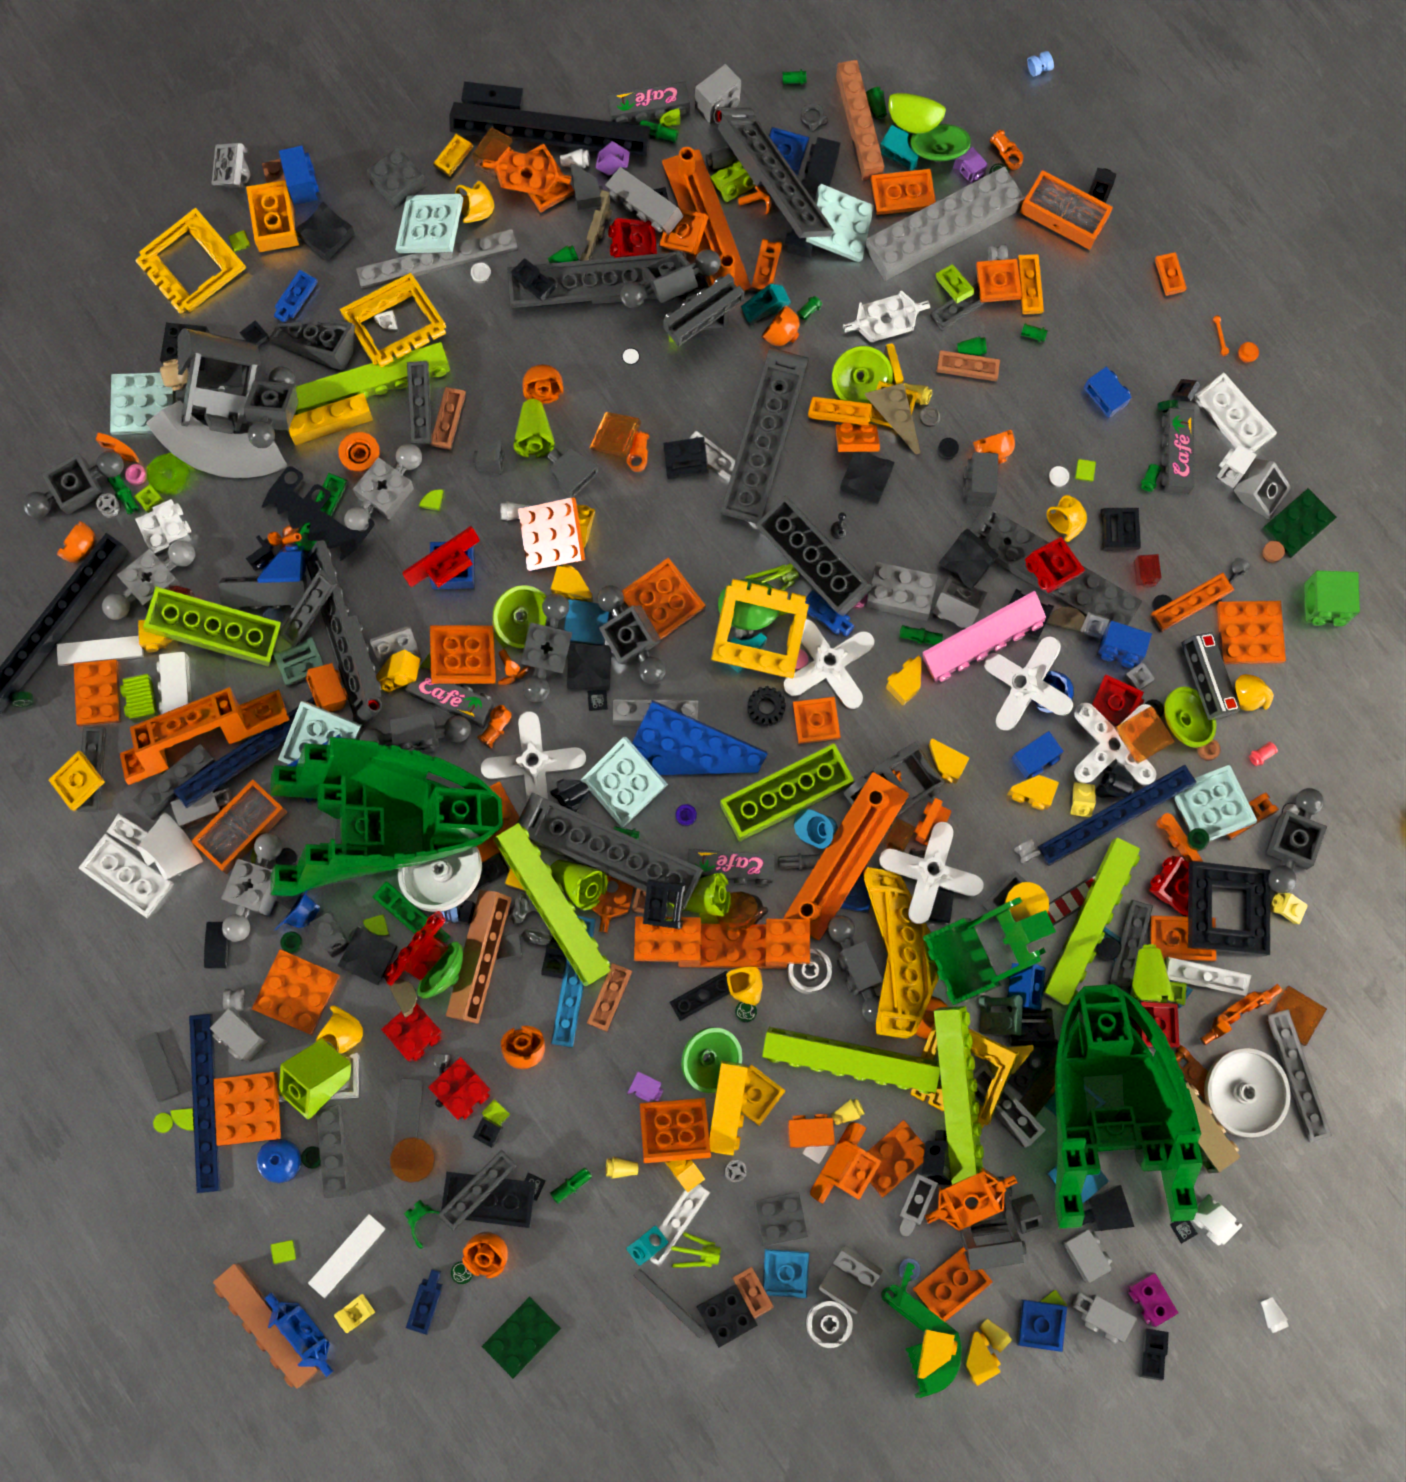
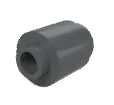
(720, 157)

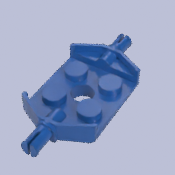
(311, 1345)

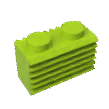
(139, 698)

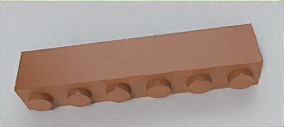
(859, 119)
(479, 956)
(253, 1309)

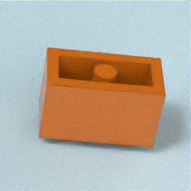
(326, 687)
(811, 1132)

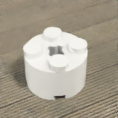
(821, 976)
(1216, 1220)
(837, 1334)

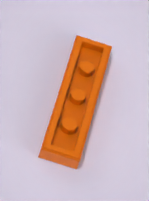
(1192, 602)

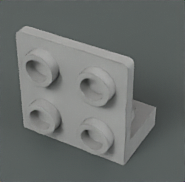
(850, 1279)

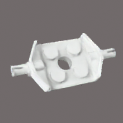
(899, 308)

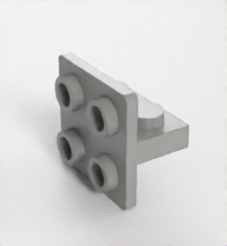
(394, 642)

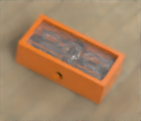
(1066, 209)
(238, 826)

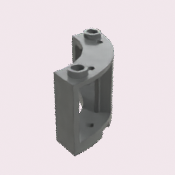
(919, 766)
(997, 1253)

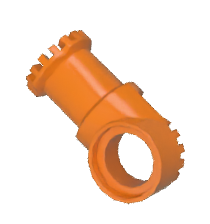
(1007, 149)
(638, 450)
(495, 726)

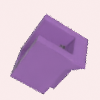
(612, 158)
(971, 165)
(646, 1088)

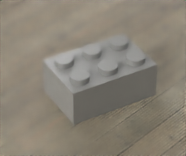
(901, 591)

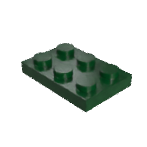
(1299, 522)
(521, 1337)

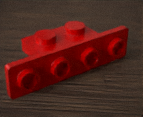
(444, 561)
(420, 953)

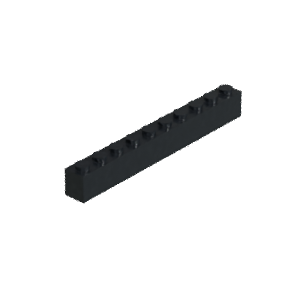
(549, 128)
(59, 616)

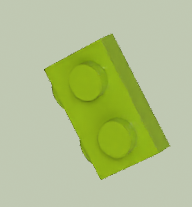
(732, 181)

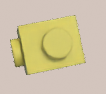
(1083, 799)
(1288, 906)
(354, 1314)

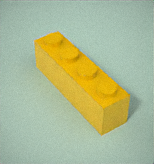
(330, 419)
(727, 1107)

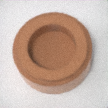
(1273, 551)
(1209, 751)

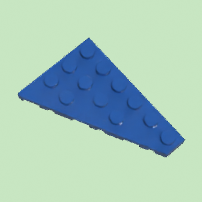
(686, 746)

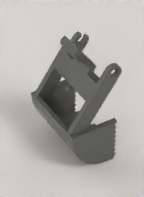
(216, 404)

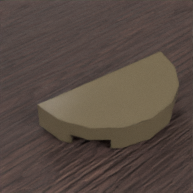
(1066, 618)
(404, 995)

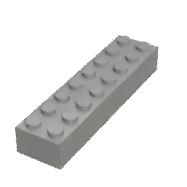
(944, 223)

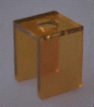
(491, 148)

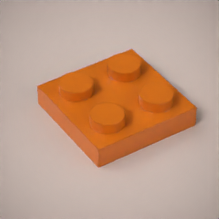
(687, 233)
(998, 280)
(857, 438)
(816, 720)

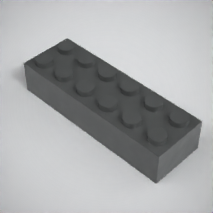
(814, 556)

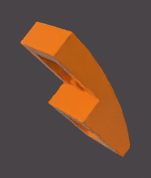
(119, 447)

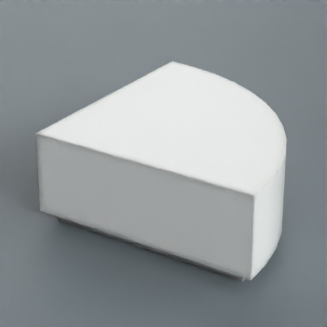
(387, 321)

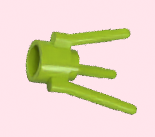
(786, 573)
(709, 1254)

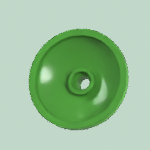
(942, 143)
(748, 615)
(443, 973)
(718, 1046)

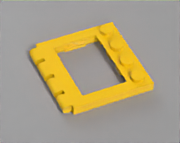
(212, 244)
(383, 299)
(751, 657)
(987, 1050)

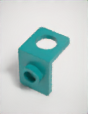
(643, 1250)

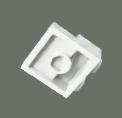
(163, 527)

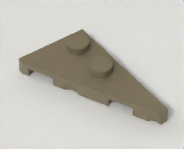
(597, 226)
(895, 408)

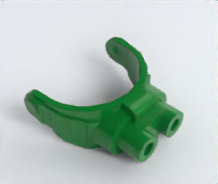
(414, 1216)

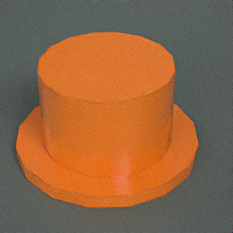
(358, 451)

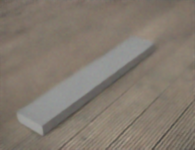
(1299, 1075)

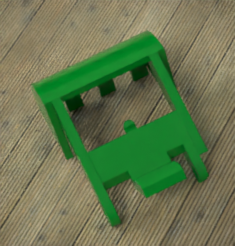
(963, 958)
(924, 1320)

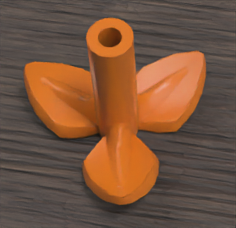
(761, 194)
(288, 536)
(512, 669)

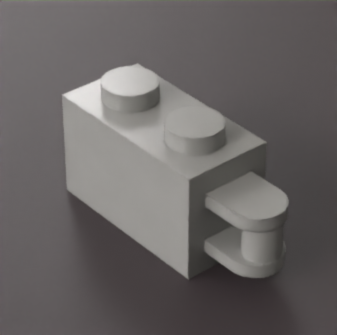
(202, 810)
(916, 1204)
(1105, 1317)

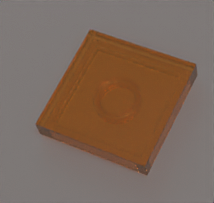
(615, 434)
(1144, 735)
(1303, 1011)

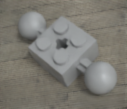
(371, 487)
(137, 574)
(251, 887)

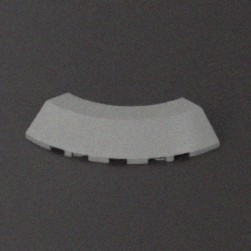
(212, 450)

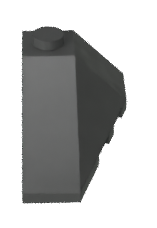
(321, 342)

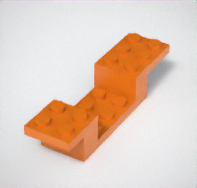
(196, 718)
(712, 946)

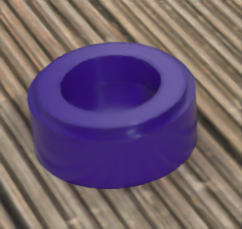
(686, 815)

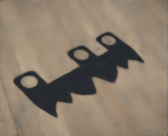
(306, 510)

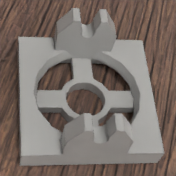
(220, 175)

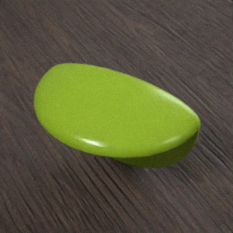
(915, 112)

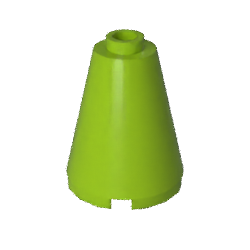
(533, 431)
(580, 883)
(710, 896)
(1151, 977)

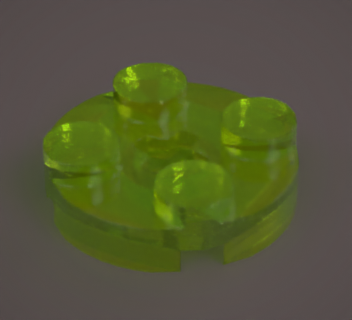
(157, 469)

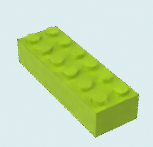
(212, 626)
(786, 792)

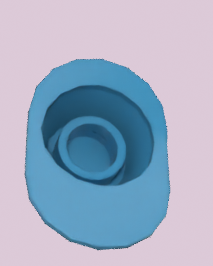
(815, 828)

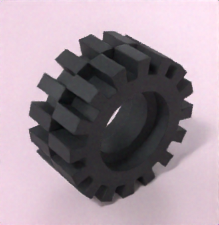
(775, 697)

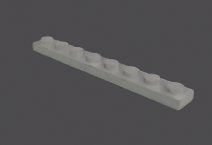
(425, 263)

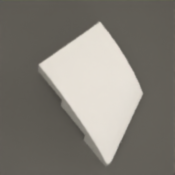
(169, 848)

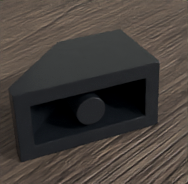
(1102, 184)

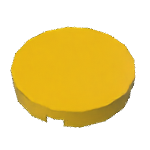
(1033, 900)

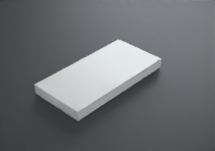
(1234, 413)
(126, 875)

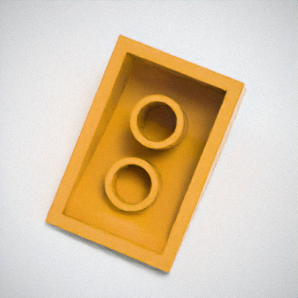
(272, 216)

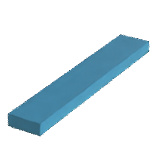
(570, 1000)

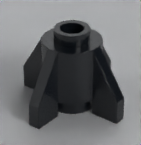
(1115, 782)
(571, 793)

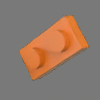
(1170, 274)

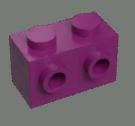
(1152, 1300)

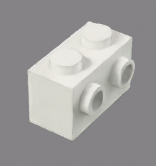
(1235, 465)

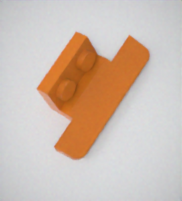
(847, 1167)

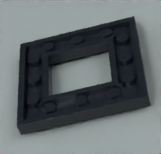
(1200, 930)

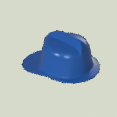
(302, 913)

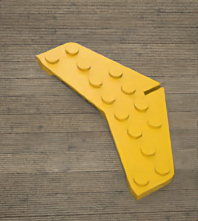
(909, 970)

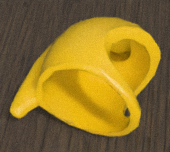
(477, 203)
(1075, 513)
(1252, 693)
(745, 985)
(341, 1030)

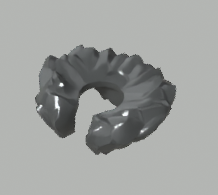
(539, 935)

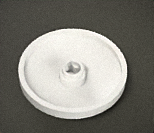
(441, 882)
(1247, 1092)

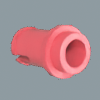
(1259, 756)

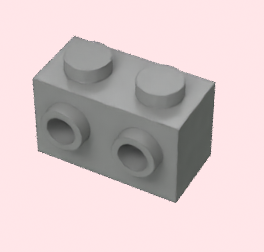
(1087, 1255)

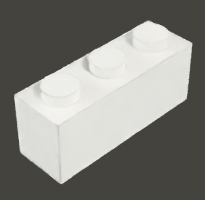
(175, 681)

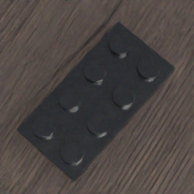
(506, 1205)

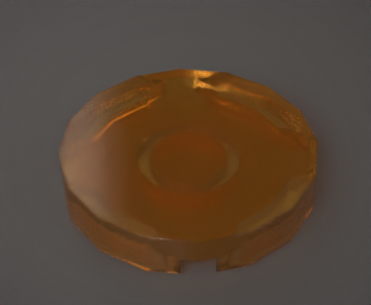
(741, 914)
(412, 1160)

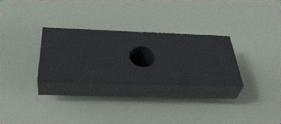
(482, 95)
(691, 1002)
(1027, 1074)

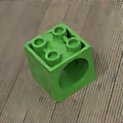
(1332, 597)

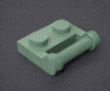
(296, 670)
(1001, 1022)

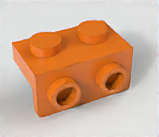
(934, 814)

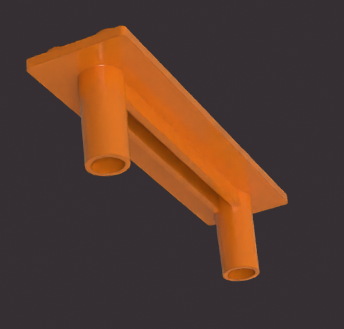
(696, 193)
(847, 854)

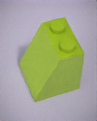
(313, 1077)

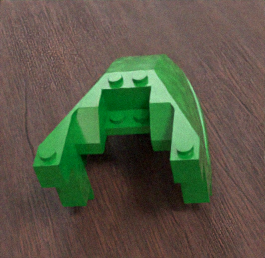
(385, 811)
(1143, 1095)

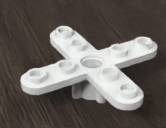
(835, 674)
(1035, 687)
(532, 747)
(1103, 755)
(928, 884)

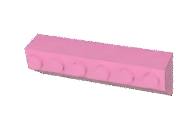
(984, 637)

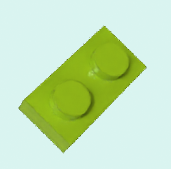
(954, 283)

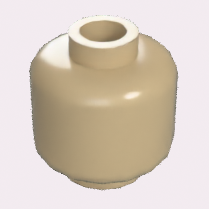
(170, 375)

